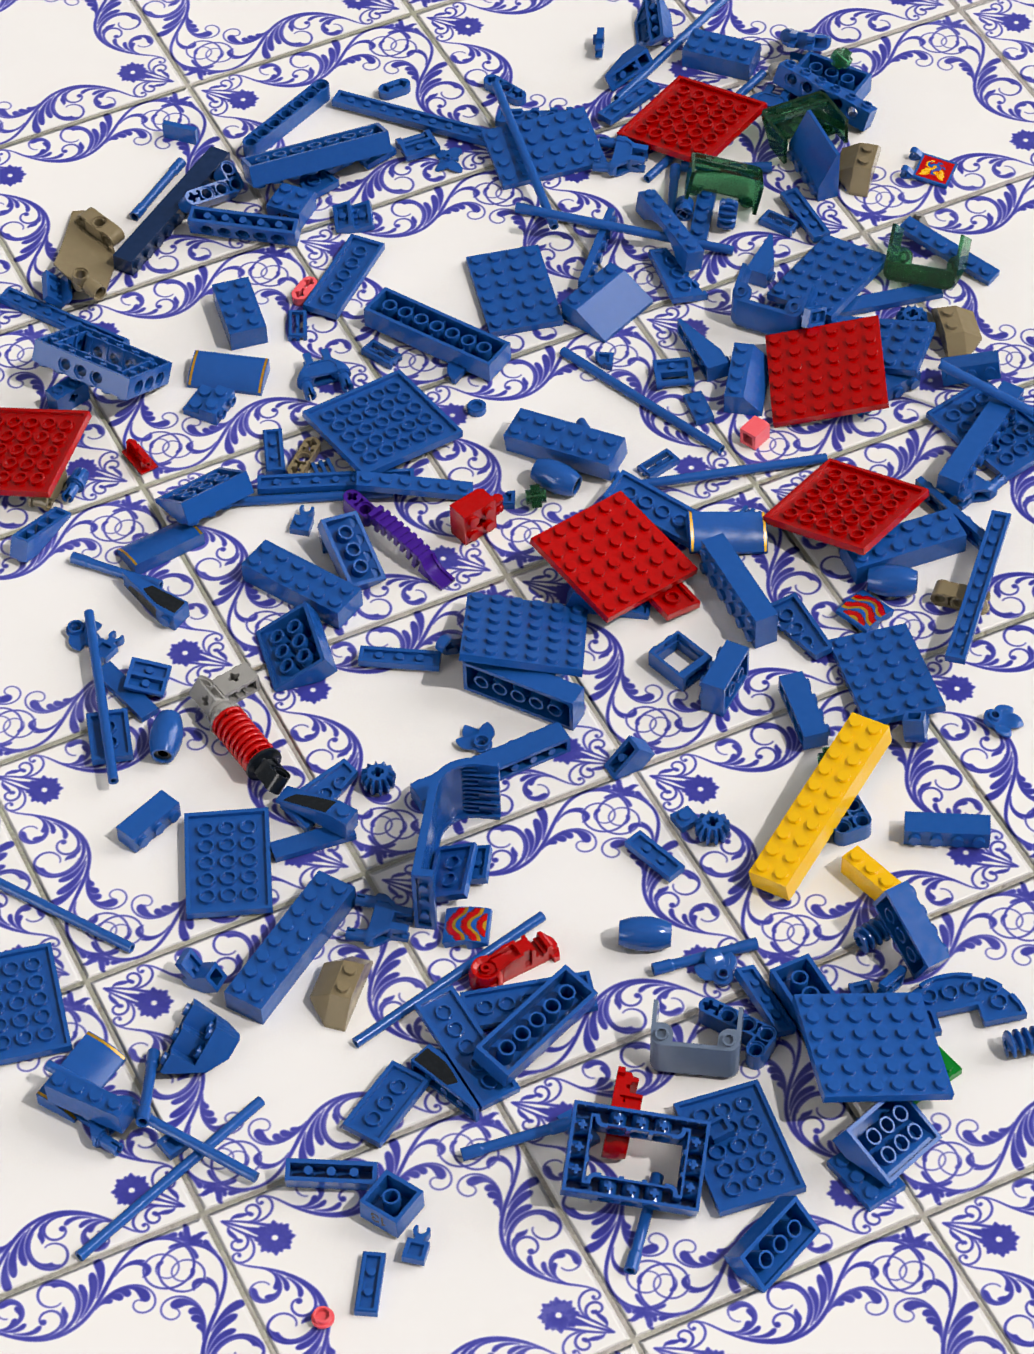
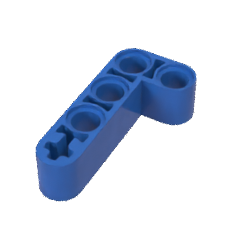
(226, 188)
(854, 825)
(722, 1016)

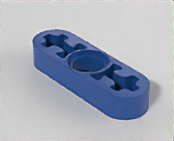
(514, 96)

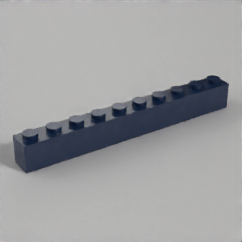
(166, 215)

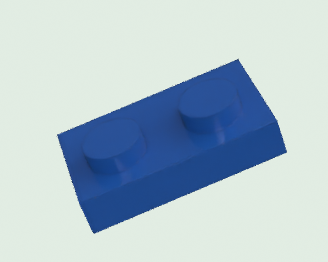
(56, 289)

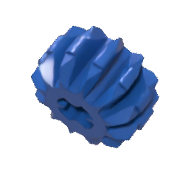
(727, 214)
(912, 314)
(378, 778)
(712, 827)

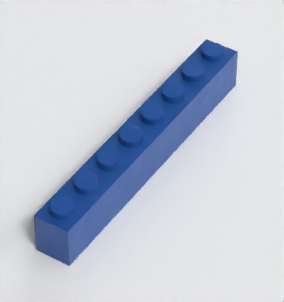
(978, 442)
(513, 756)

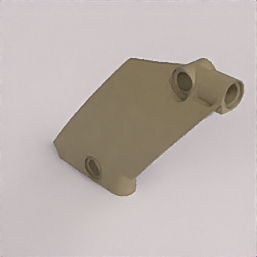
(89, 252)

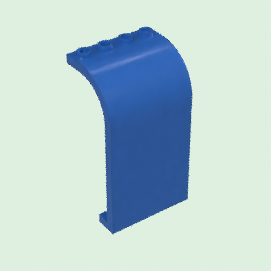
(455, 793)

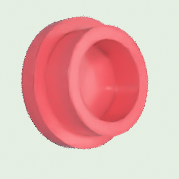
(322, 1317)

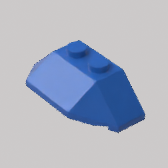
(653, 24)

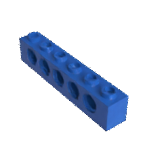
(785, 78)
(244, 225)

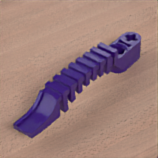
(421, 553)

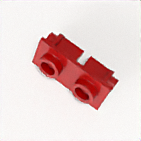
(138, 457)

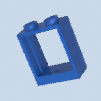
(691, 673)

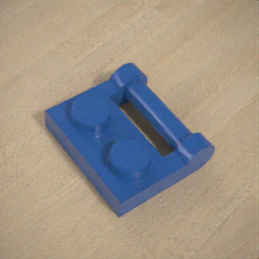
(418, 145)
(673, 368)

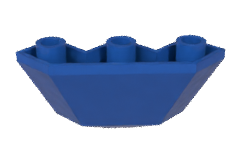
(199, 1042)

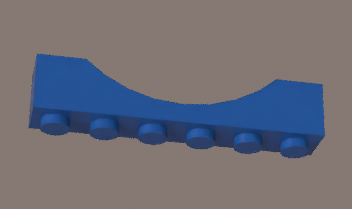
(685, 247)

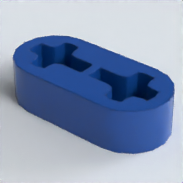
(394, 89)
(449, 644)

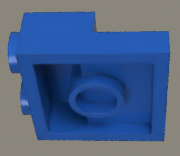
(210, 403)

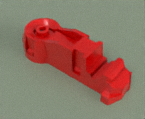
(512, 961)
(623, 1096)

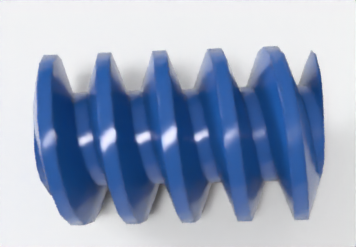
(870, 934)
(1018, 1041)

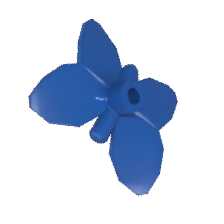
(449, 159)

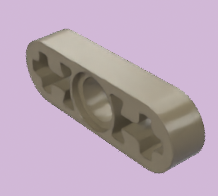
(303, 451)

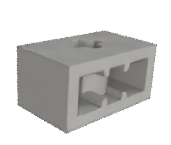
(238, 683)

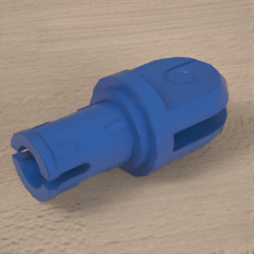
(75, 484)

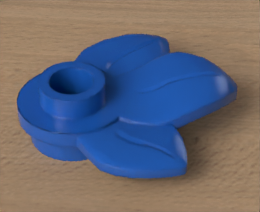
(77, 634)
(1002, 720)
(477, 739)
(714, 965)

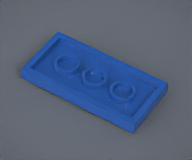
(386, 1104)

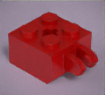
(475, 515)

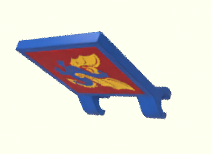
(929, 169)

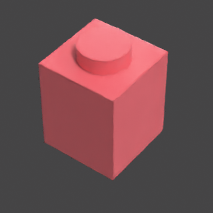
(755, 432)

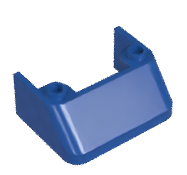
(763, 317)

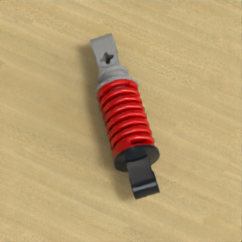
(240, 736)

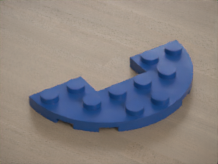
(325, 181)
(962, 993)

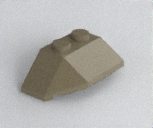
(858, 167)
(957, 330)
(339, 990)

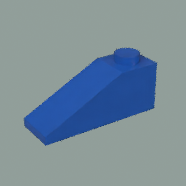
(628, 66)
(763, 264)

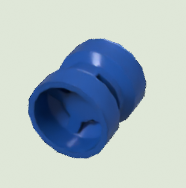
(684, 208)

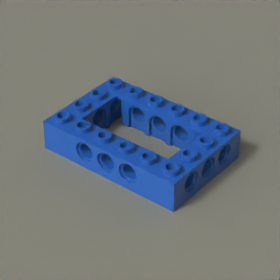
(101, 362)
(638, 1124)

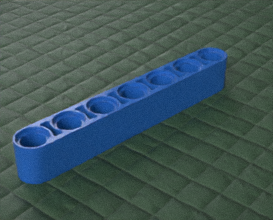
(287, 118)

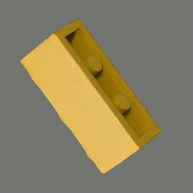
(867, 873)

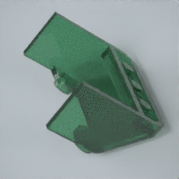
(784, 118)
(724, 178)
(899, 265)

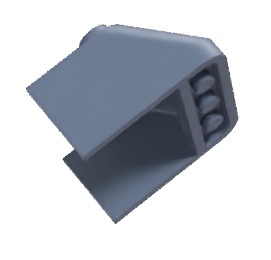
(692, 1058)

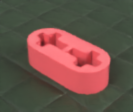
(300, 289)

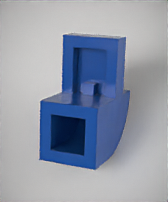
(915, 726)
(200, 976)

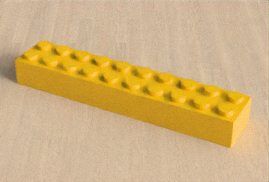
(820, 806)

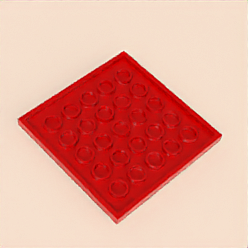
(692, 119)
(826, 371)
(37, 448)
(846, 506)
(613, 556)

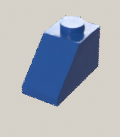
(629, 758)

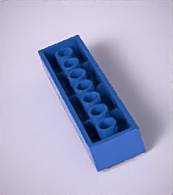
(316, 155)
(437, 334)
(290, 947)

